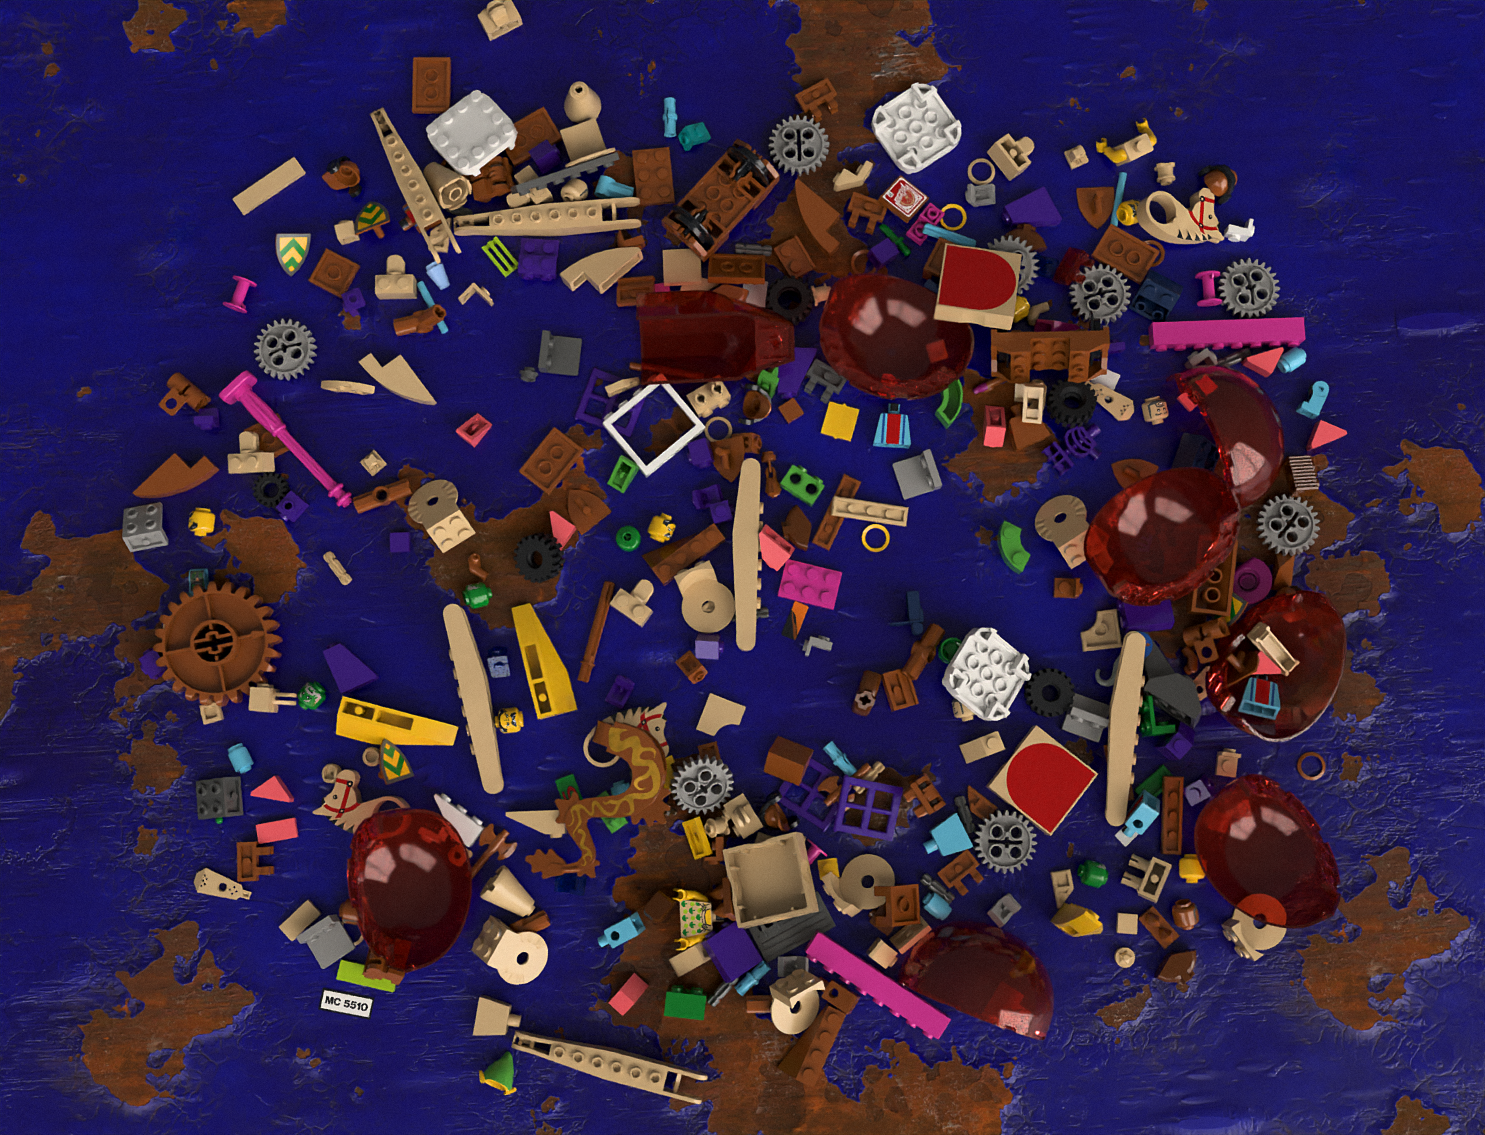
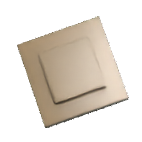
(1076, 157)
(373, 463)

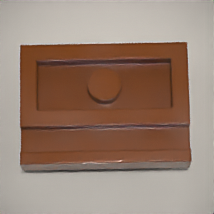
(794, 258)
(629, 287)
(899, 690)

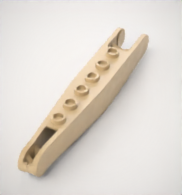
(412, 184)
(549, 219)
(745, 553)
(475, 696)
(1122, 726)
(610, 1064)

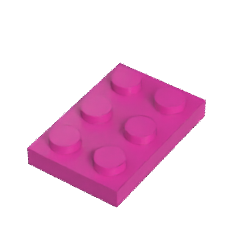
(809, 584)

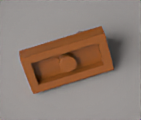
(724, 893)
(1158, 927)

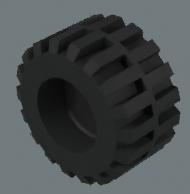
(794, 286)

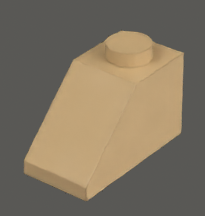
(982, 747)
(882, 953)

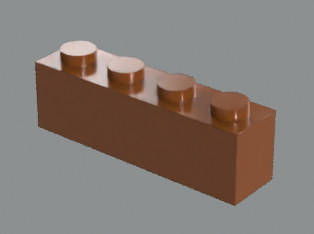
(683, 553)
(812, 1049)

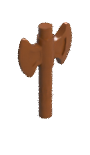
(830, 785)
(496, 843)

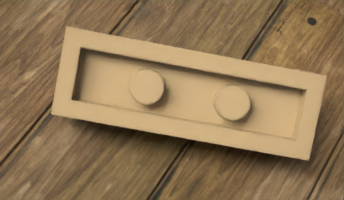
(1272, 648)

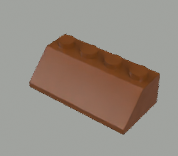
(1215, 594)

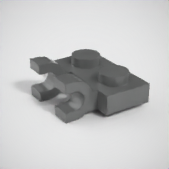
(827, 377)

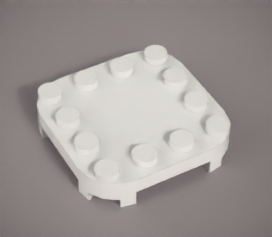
(916, 128)
(472, 133)
(986, 674)

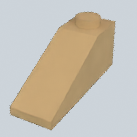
(541, 821)

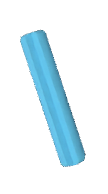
(937, 232)

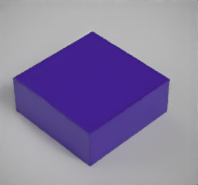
(400, 542)

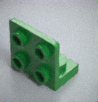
(1147, 724)

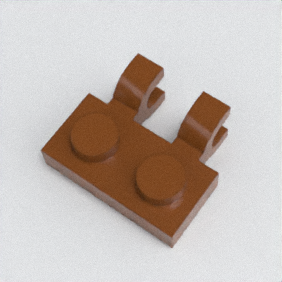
(815, 96)
(867, 208)
(248, 861)
(958, 869)

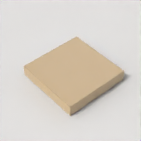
(681, 267)

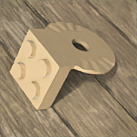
(584, 143)
(444, 519)
(1070, 533)
(699, 586)
(848, 890)
(1248, 937)
(500, 947)
(786, 991)

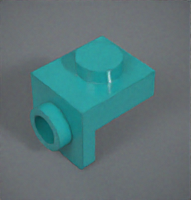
(693, 135)

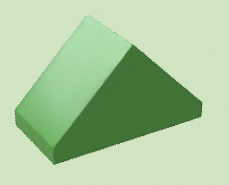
(623, 474)

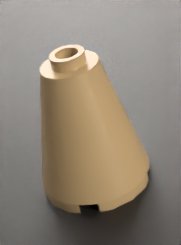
(582, 103)
(447, 186)
(508, 893)

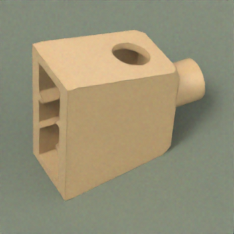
(494, 1017)

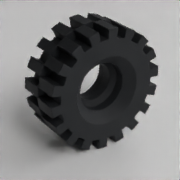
(1076, 391)
(550, 553)
(1046, 707)

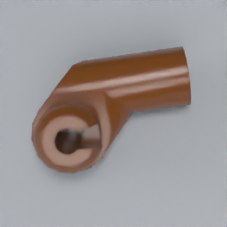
(1192, 660)

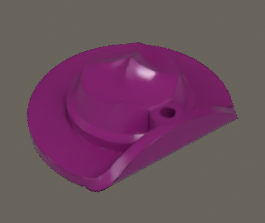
(1252, 580)

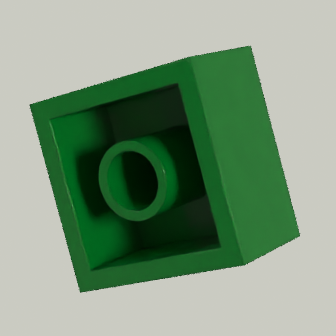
(685, 1002)

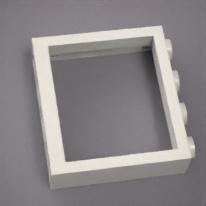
(673, 449)

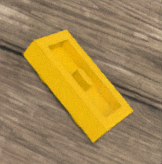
(697, 838)

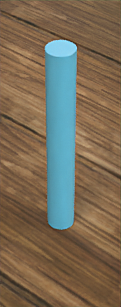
(1118, 197)
(429, 301)

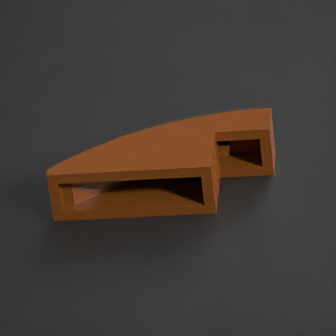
(817, 218)
(176, 477)

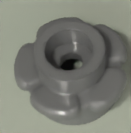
(528, 374)

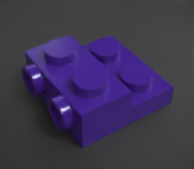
(538, 259)

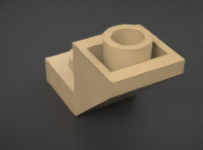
(848, 180)
(689, 959)

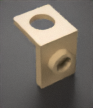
(471, 290)

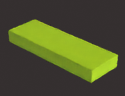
(352, 972)

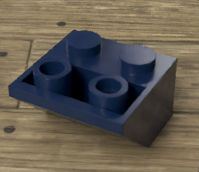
(1156, 297)
(1196, 452)

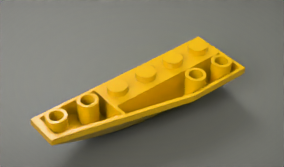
(543, 666)
(374, 723)
(1077, 921)

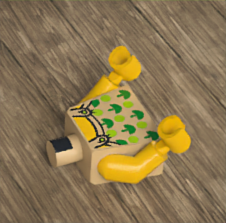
(1131, 148)
(695, 917)

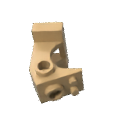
(1035, 395)

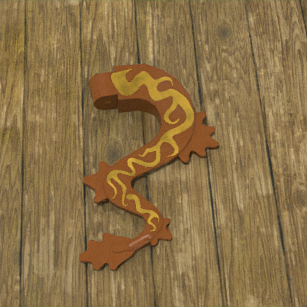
(639, 801)

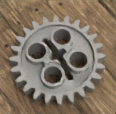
(815, 145)
(1028, 260)
(1265, 286)
(1104, 309)
(280, 333)
(1273, 514)
(701, 784)
(1003, 858)

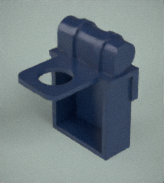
(914, 613)

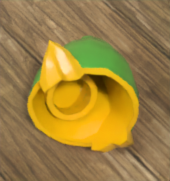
(500, 1074)

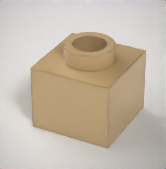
(345, 232)

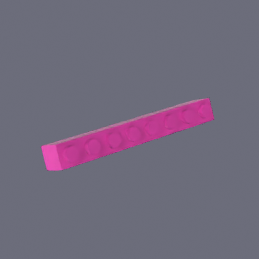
(1226, 333)
(877, 984)

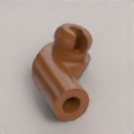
(475, 566)

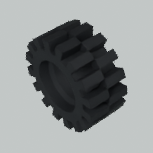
(262, 482)

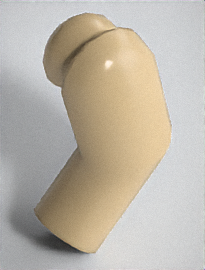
(1035, 311)

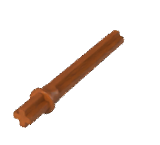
(596, 632)

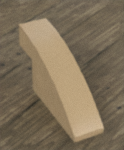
(602, 268)
(398, 379)

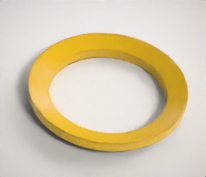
(963, 214)
(883, 529)

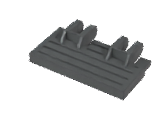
(791, 932)

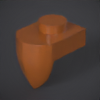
(633, 242)

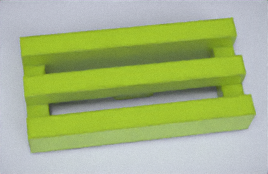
(490, 244)

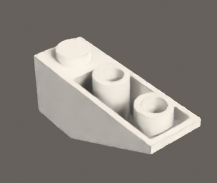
(467, 827)

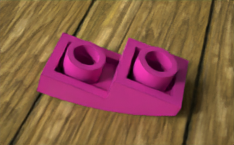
(930, 215)

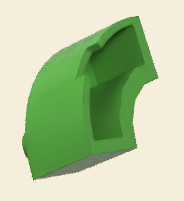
(950, 403)
(1011, 548)

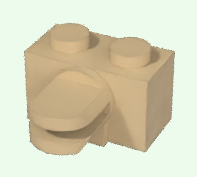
(499, 18)
(1011, 155)
(536, 197)
(395, 282)
(250, 457)
(633, 604)
(266, 698)
(742, 815)

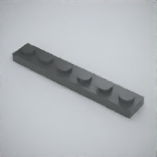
(558, 177)

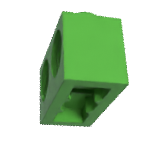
(799, 489)

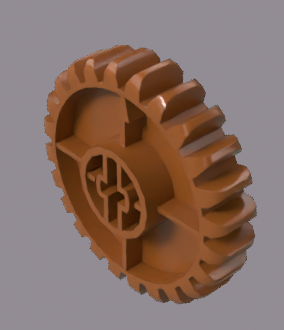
(190, 630)

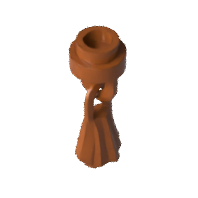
(772, 486)

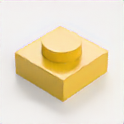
(826, 866)

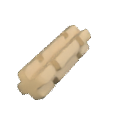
(337, 568)
(871, 775)

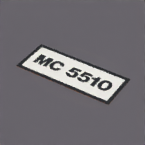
(346, 1003)

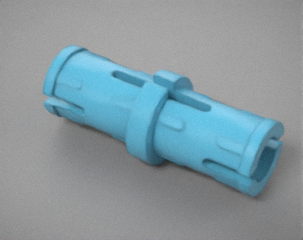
(669, 117)
(839, 759)
(752, 977)

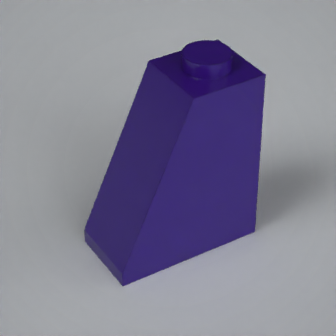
(1032, 209)
(794, 373)
(348, 668)
(1177, 744)

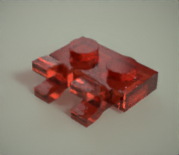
(1069, 267)

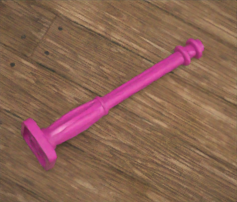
(241, 390)

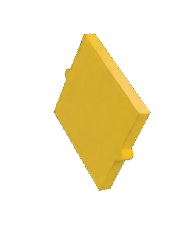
(840, 421)

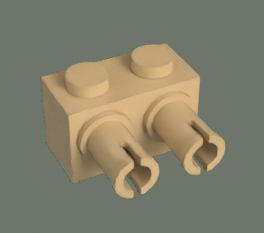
(708, 398)
(1155, 877)

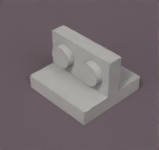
(1086, 718)

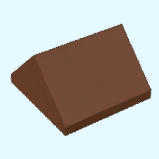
(788, 760)

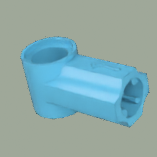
(608, 188)

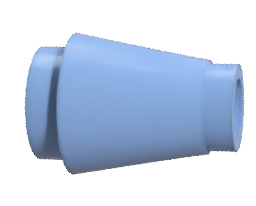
(438, 275)

